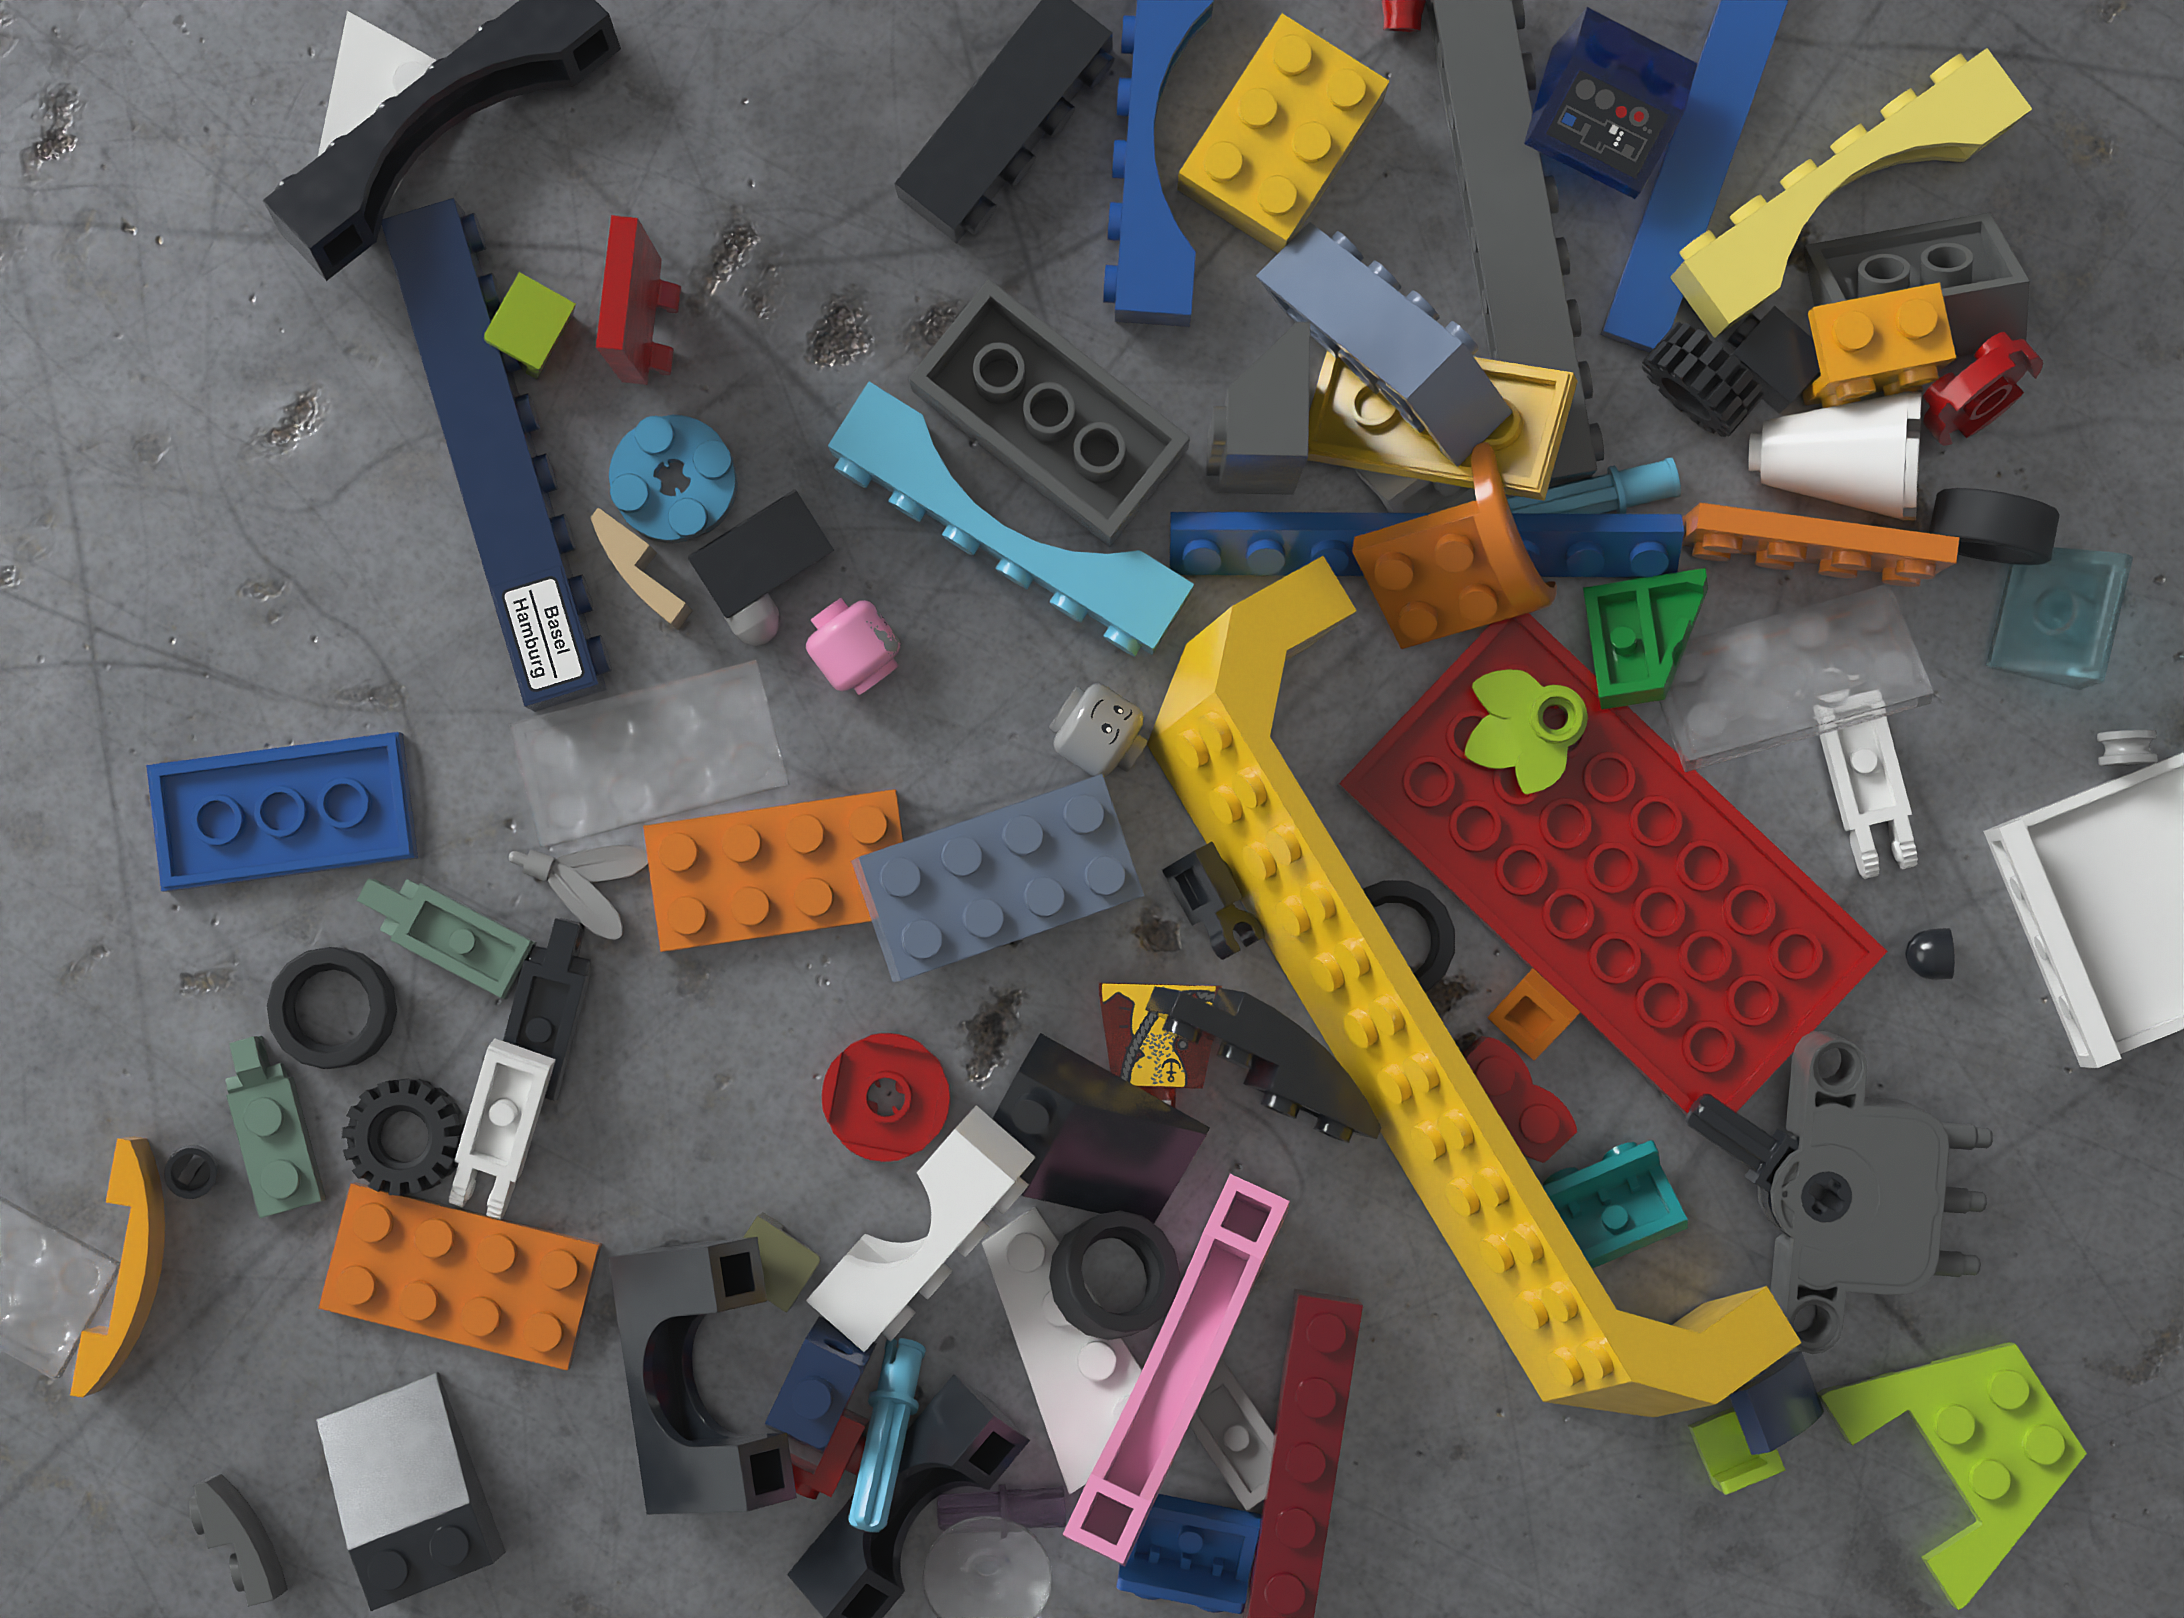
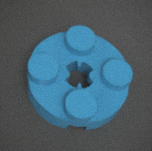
(706, 463)

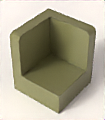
(784, 1261)

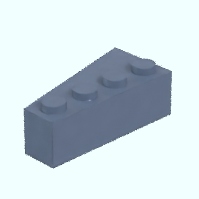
(1387, 339)

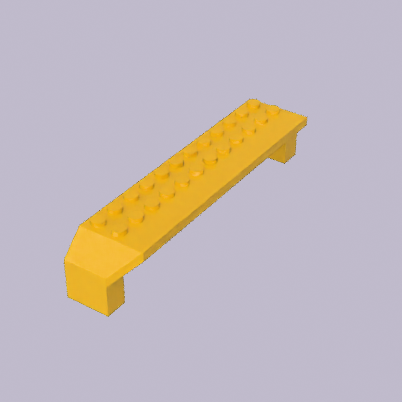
(1396, 1048)

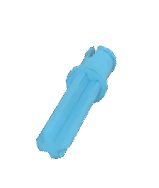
(1606, 492)
(886, 1434)

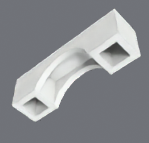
(964, 1180)

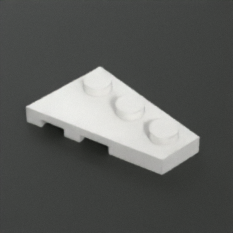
(368, 72)

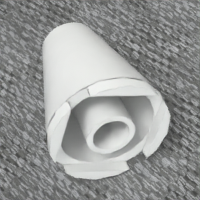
(1846, 454)

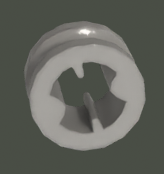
(2127, 747)

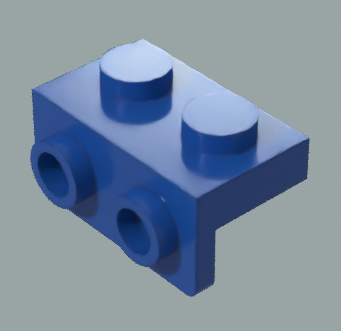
(1193, 1555)

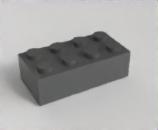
(1049, 412)

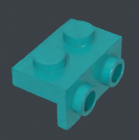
(1617, 1202)

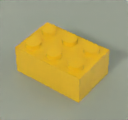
(1282, 134)

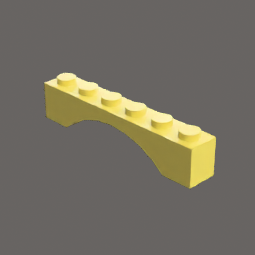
(1948, 122)

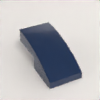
(1777, 1404)

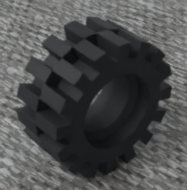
(1702, 379)
(365, 1143)

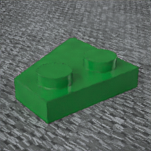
(1641, 633)

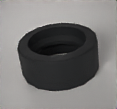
(1996, 525)
(1436, 917)
(283, 1015)
(1158, 1262)

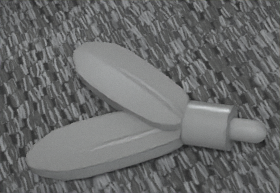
(572, 879)

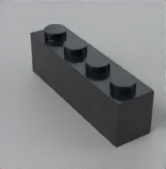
(1005, 116)

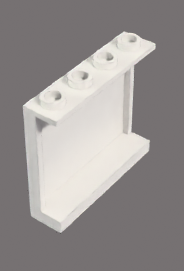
(2105, 906)

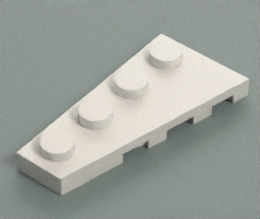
(1074, 1376)

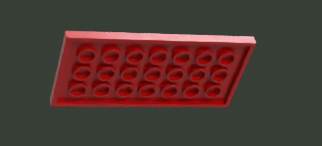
(1619, 879)

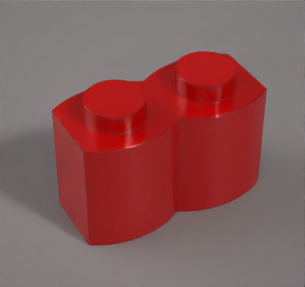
(1530, 1113)

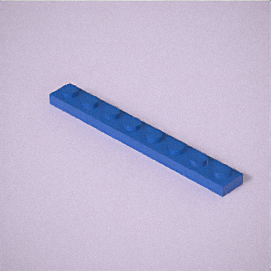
(1289, 540)

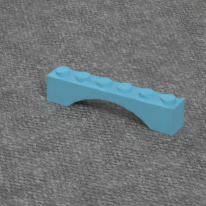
(1121, 590)

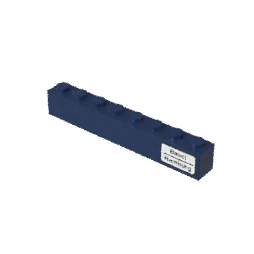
(495, 456)

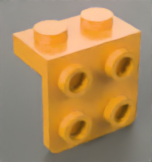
(1879, 345)

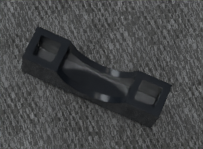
(950, 1445)

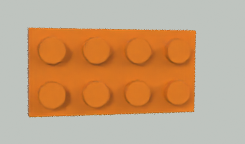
(1836, 546)
(766, 869)
(460, 1276)

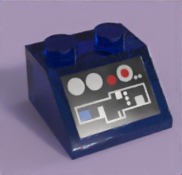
(1609, 102)

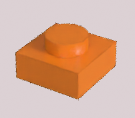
(1533, 1014)

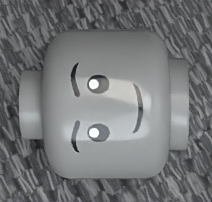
(1098, 730)

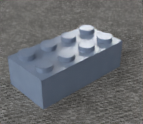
(997, 878)

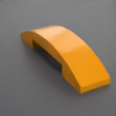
(138, 1185)

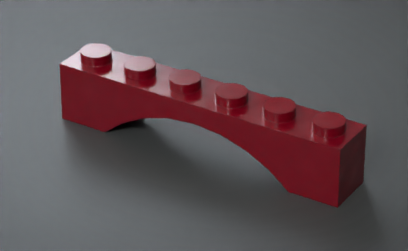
(1304, 1455)

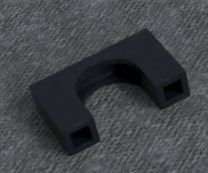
(682, 1451)

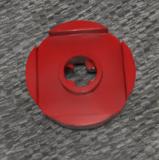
(1980, 390)
(857, 1119)

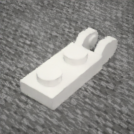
(1870, 791)
(501, 1122)

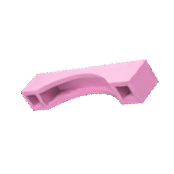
(1177, 1370)

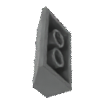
(1968, 255)

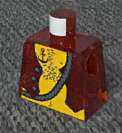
(1141, 1049)

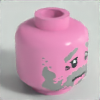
(853, 645)

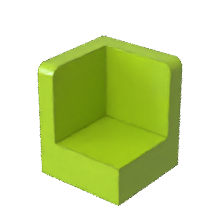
(529, 323)
(1728, 1455)

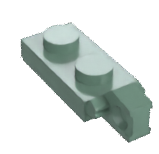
(450, 934)
(271, 1131)

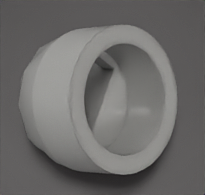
(756, 622)

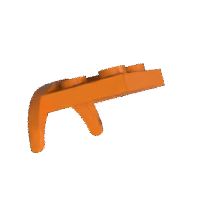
(1453, 565)

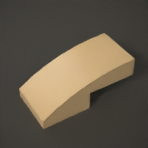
(631, 558)

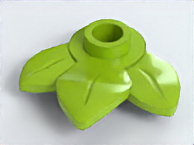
(1516, 731)

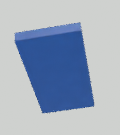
(282, 811)

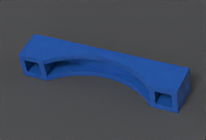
(1155, 258)

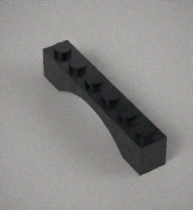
(339, 199)

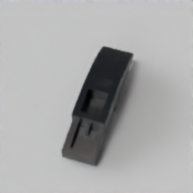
(1280, 1056)

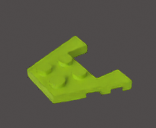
(1990, 1434)

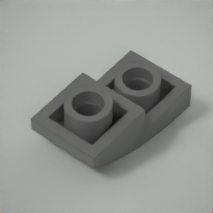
(228, 1518)

